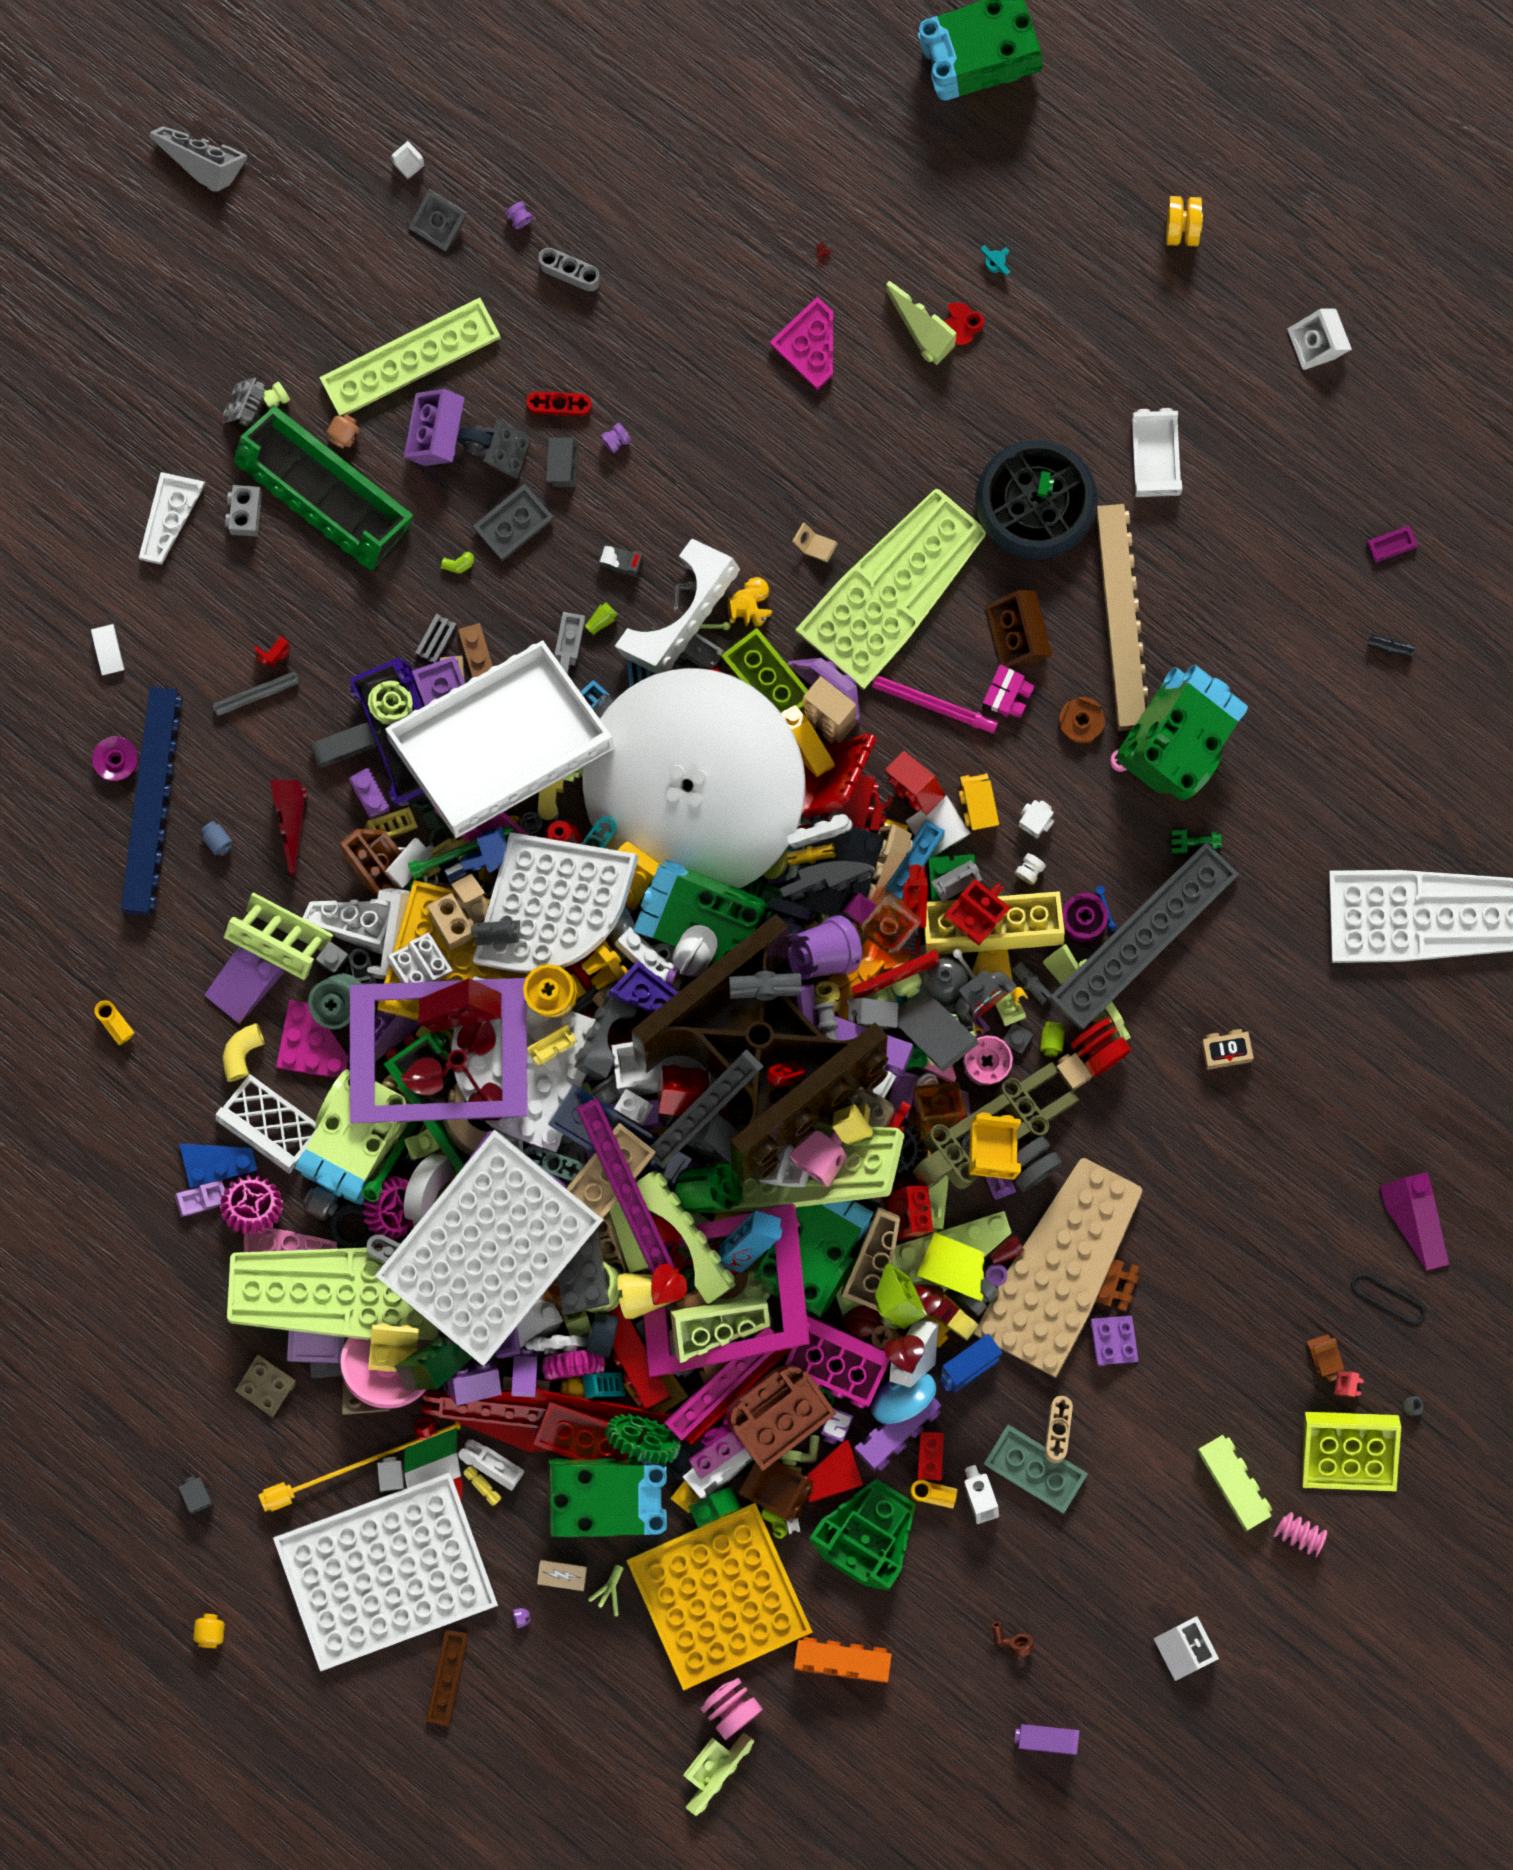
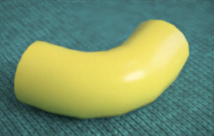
(237, 1049)

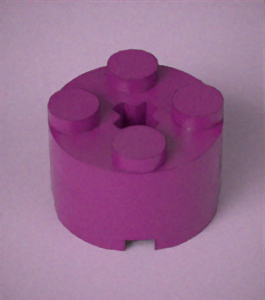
(1096, 914)

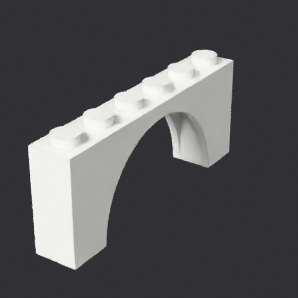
(662, 647)

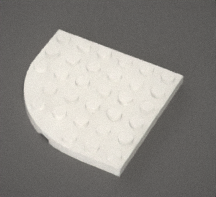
(561, 895)
(545, 1083)

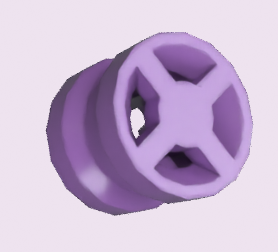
(519, 215)

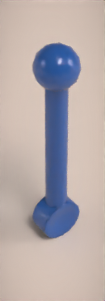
(1100, 891)

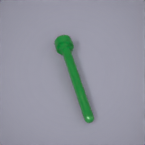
(419, 868)
(373, 1189)

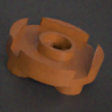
(1077, 708)

